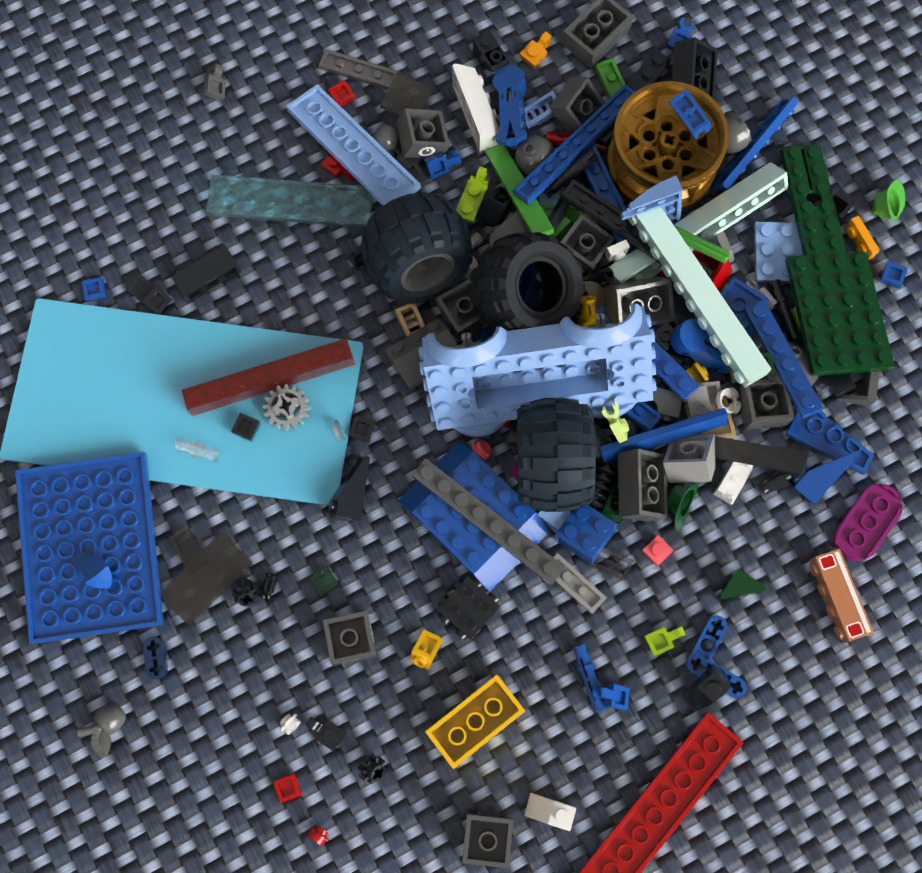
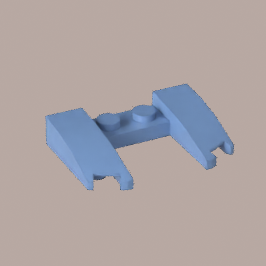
(664, 195)

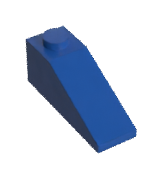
(819, 479)

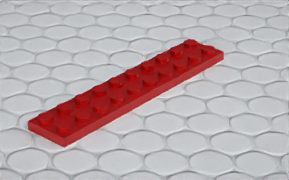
(666, 799)

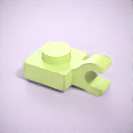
(618, 425)

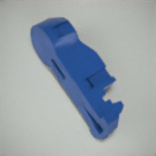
(511, 87)
(693, 341)

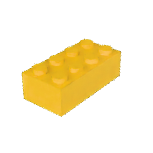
(475, 721)

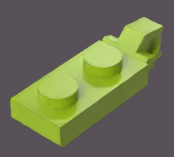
(473, 196)

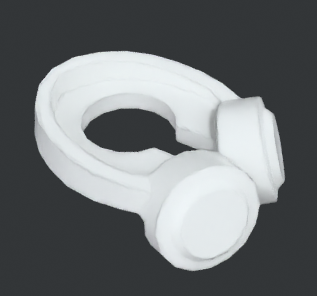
(732, 394)

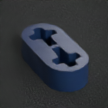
(161, 657)

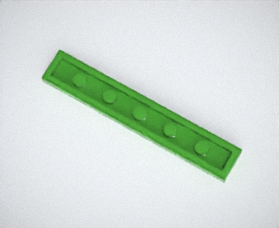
(510, 177)

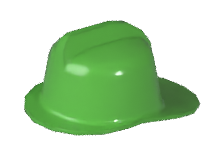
(890, 202)

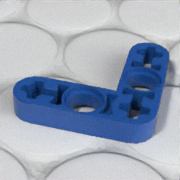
(705, 657)

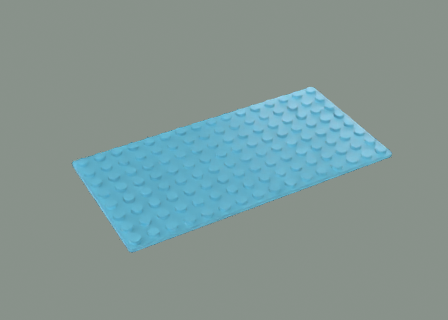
(114, 385)

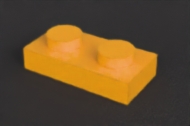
(858, 232)

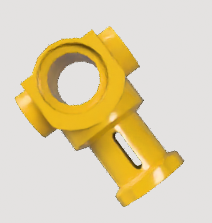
(588, 311)

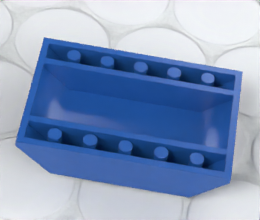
(463, 540)

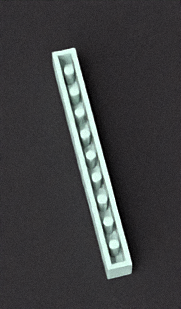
(710, 219)
(701, 296)

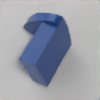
(96, 571)

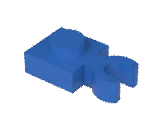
(679, 34)

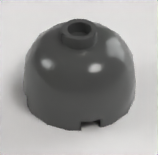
(738, 134)
(532, 153)

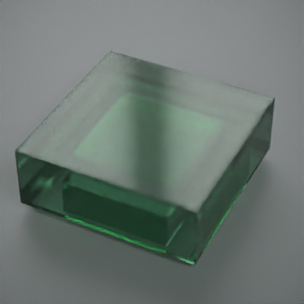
(323, 581)

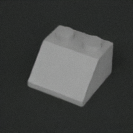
(691, 459)

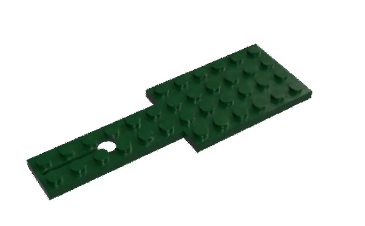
(829, 286)

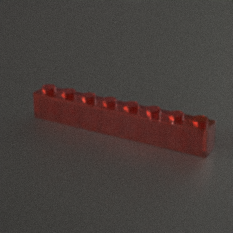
(267, 377)

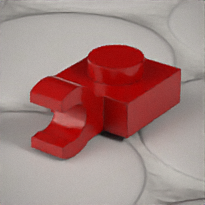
(332, 166)

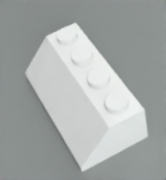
(475, 106)

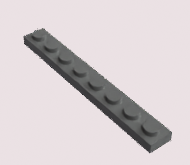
(488, 521)

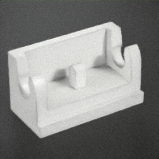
(732, 481)

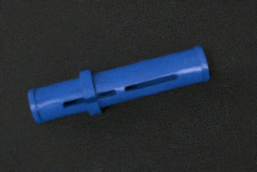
(588, 676)

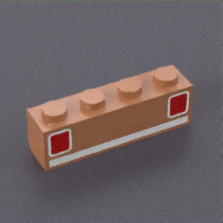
(841, 596)

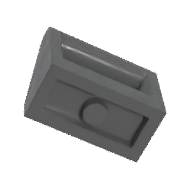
(868, 394)

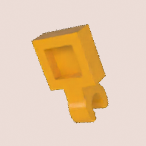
(536, 52)

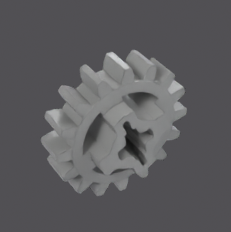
(279, 410)

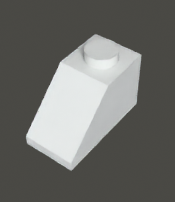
(550, 811)

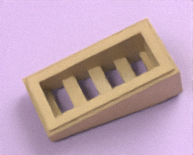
(406, 308)

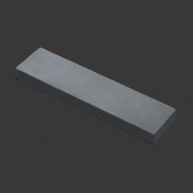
(357, 69)

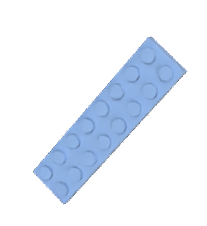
(352, 146)

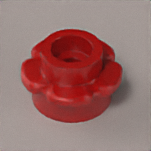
(318, 835)

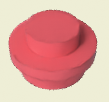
(482, 449)

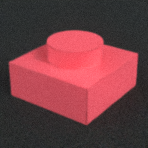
(657, 550)

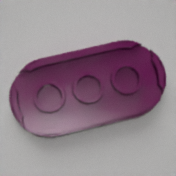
(868, 522)

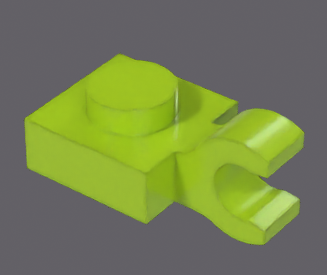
(661, 640)

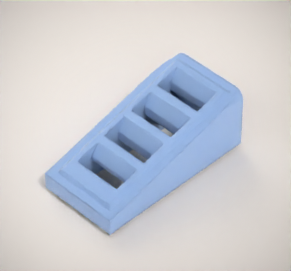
(538, 104)

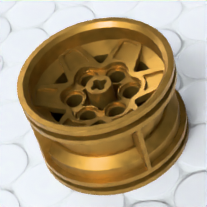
(644, 117)

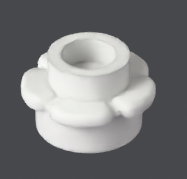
(289, 723)

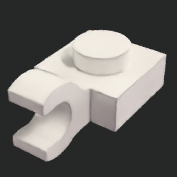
(617, 251)

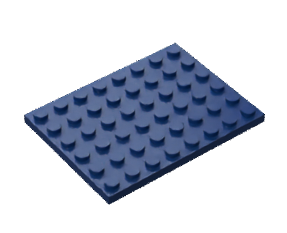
(65, 519)

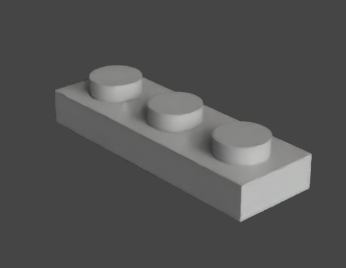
(579, 587)

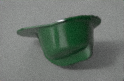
(679, 502)

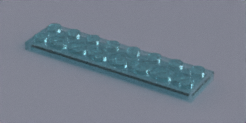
(289, 201)

